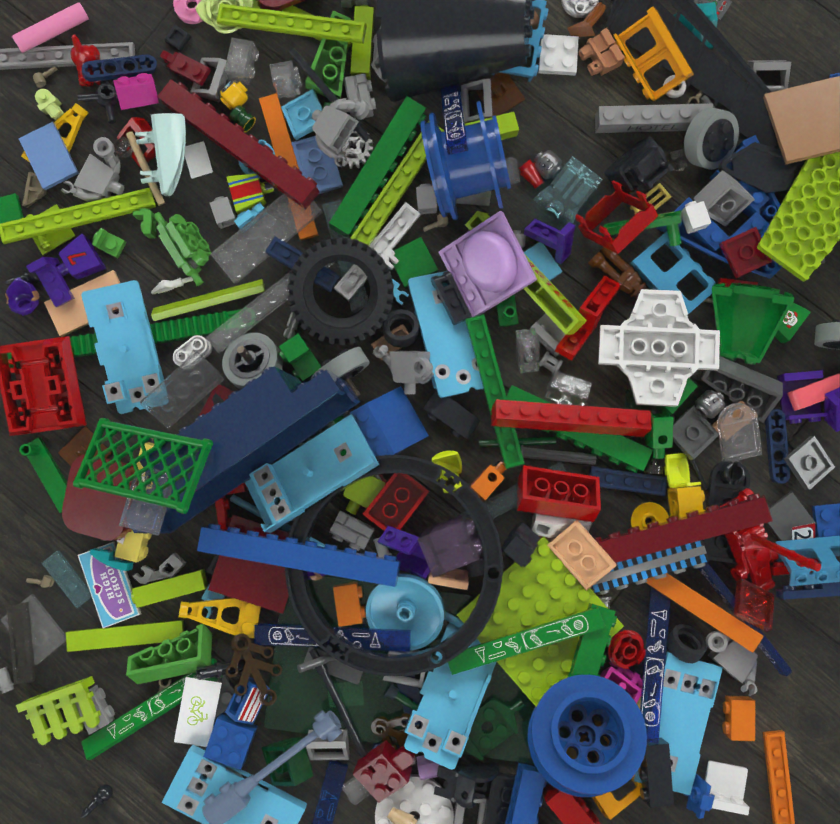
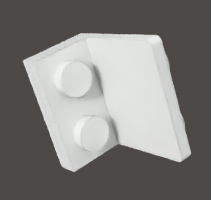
(728, 786)

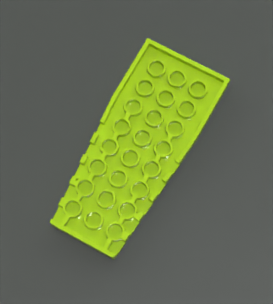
(807, 218)

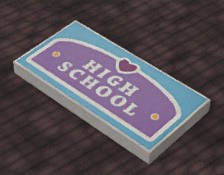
(108, 588)

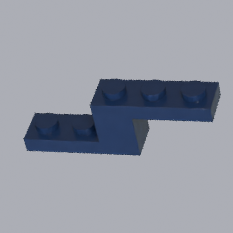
(809, 591)

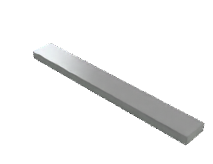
(58, 55)

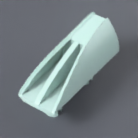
(169, 142)

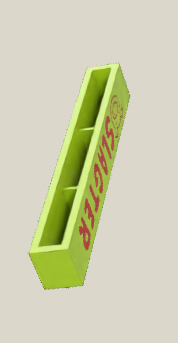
(545, 293)

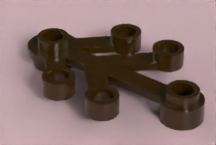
(252, 666)
(387, 730)

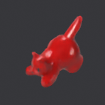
(82, 54)

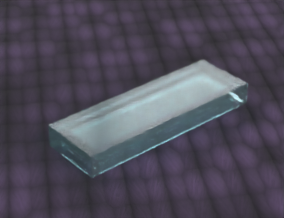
(67, 579)

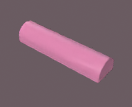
(50, 27)

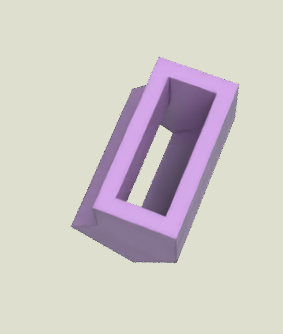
(426, 768)

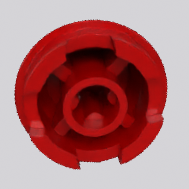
(626, 649)

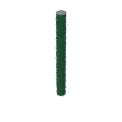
(522, 441)

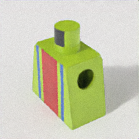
(248, 191)

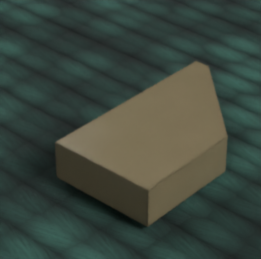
(33, 190)

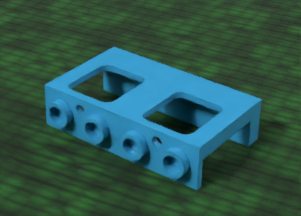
(534, 42)
(660, 280)
(821, 548)

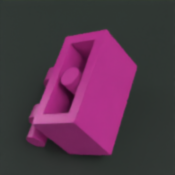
(136, 91)
(629, 685)

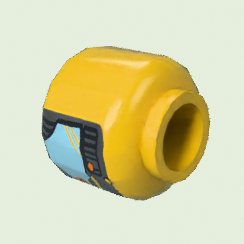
(234, 94)

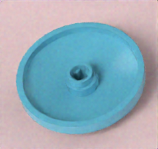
(407, 606)

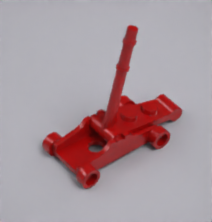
(755, 552)

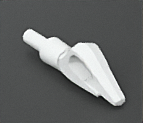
(166, 285)

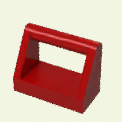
(139, 125)

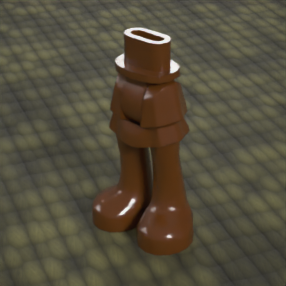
(629, 279)

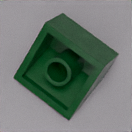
(294, 770)

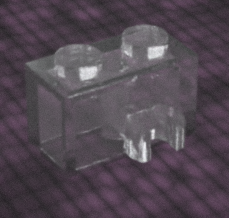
(241, 61)
(568, 389)

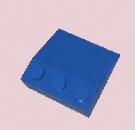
(389, 423)

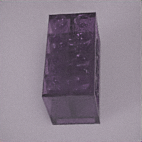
(451, 544)

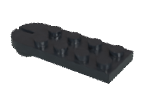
(721, 490)

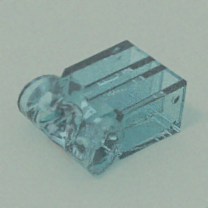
(569, 191)

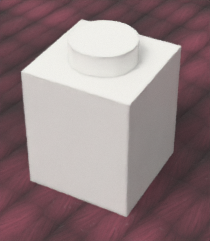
(695, 216)

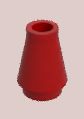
(531, 174)

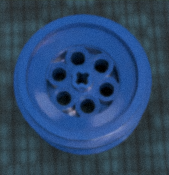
(468, 172)
(620, 723)

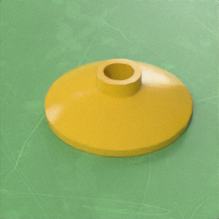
(648, 510)

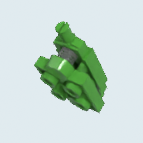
(184, 244)

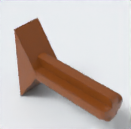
(584, 28)

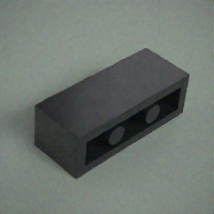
(656, 775)

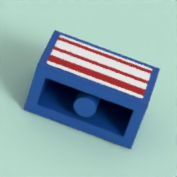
(245, 707)

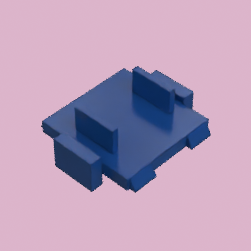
(700, 797)

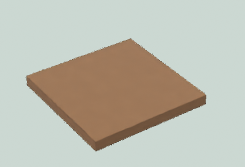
(806, 119)

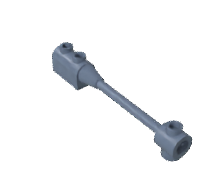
(235, 796)

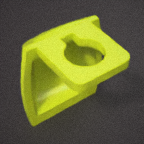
(452, 462)
(678, 471)

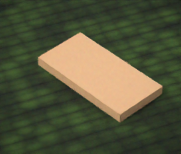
(72, 314)

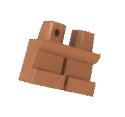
(603, 52)

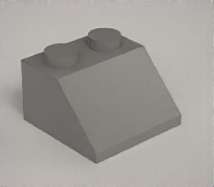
(724, 198)

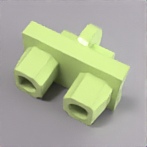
(48, 103)

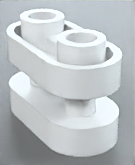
(194, 344)

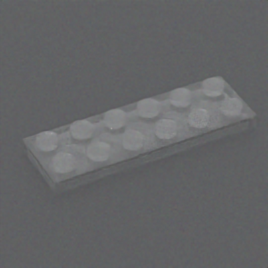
(248, 245)

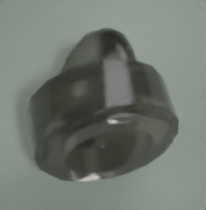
(121, 145)
(653, 469)

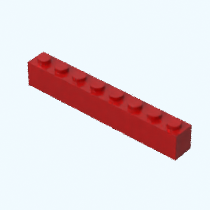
(570, 418)

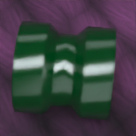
(243, 119)

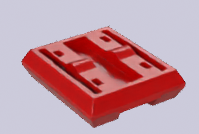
(40, 386)

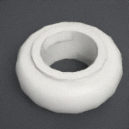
(672, 93)

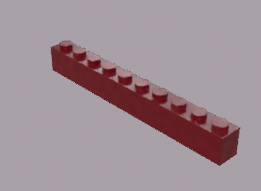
(238, 144)
(688, 529)

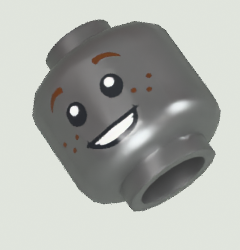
(548, 164)
(710, 403)

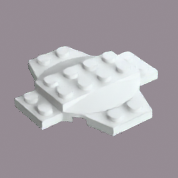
(659, 348)

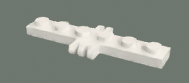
(383, 245)

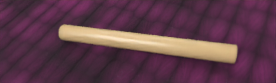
(144, 166)

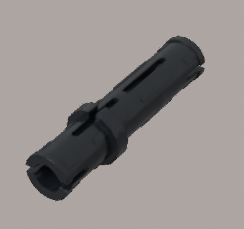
(217, 670)

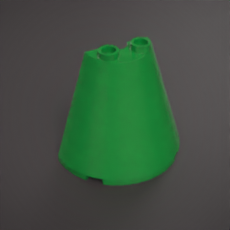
(748, 319)

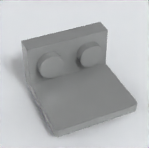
(548, 333)

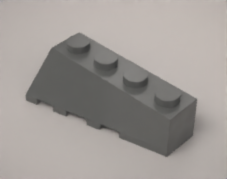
(745, 385)

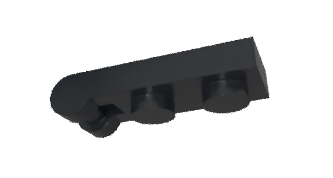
(451, 298)

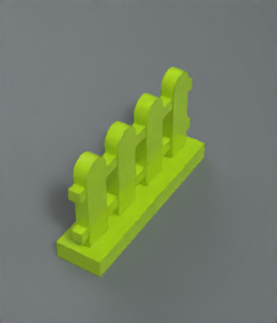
(68, 706)

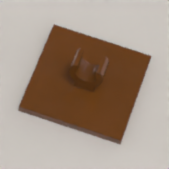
(503, 93)
(78, 446)

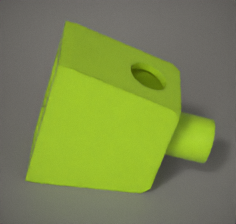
(362, 493)

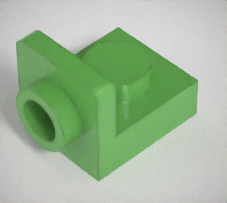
(149, 224)
(108, 243)

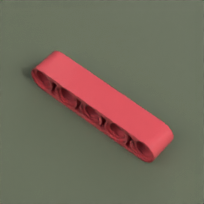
(813, 392)

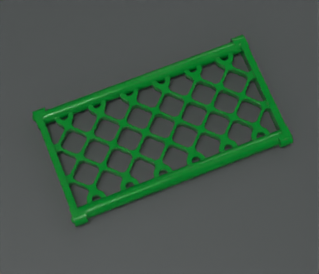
(160, 438)

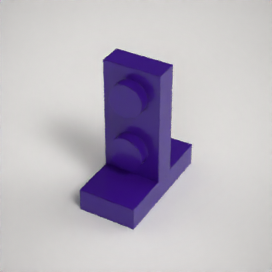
(552, 237)
(51, 279)

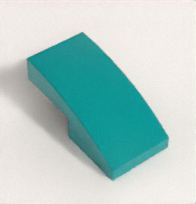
(107, 558)

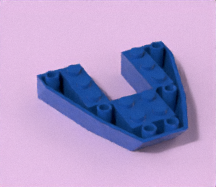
(760, 215)

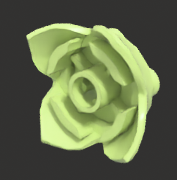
(209, 10)

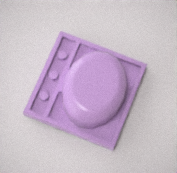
(488, 264)

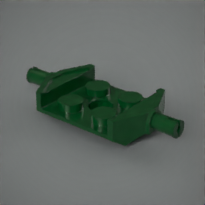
(503, 722)

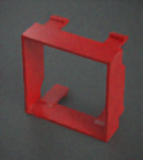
(605, 207)

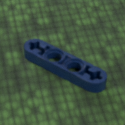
(120, 71)
(773, 446)

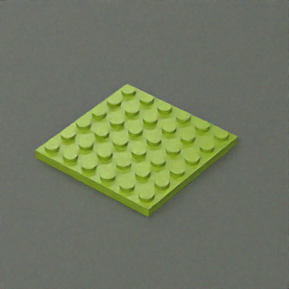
(531, 598)

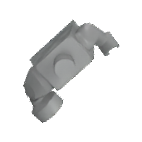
(335, 126)
(96, 178)
(407, 366)
(734, 659)

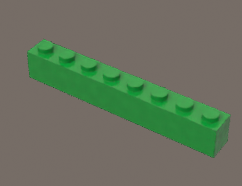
(377, 167)
(616, 447)

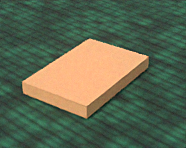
(582, 555)

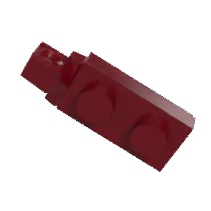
(186, 67)

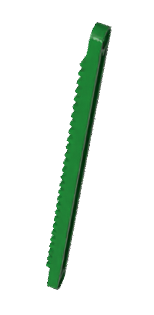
(162, 332)

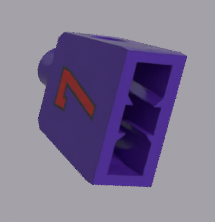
(80, 258)

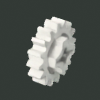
(357, 155)

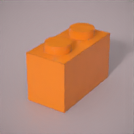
(348, 604)
(739, 718)

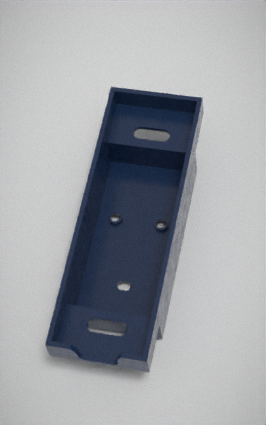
(254, 430)

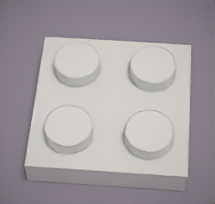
(558, 55)

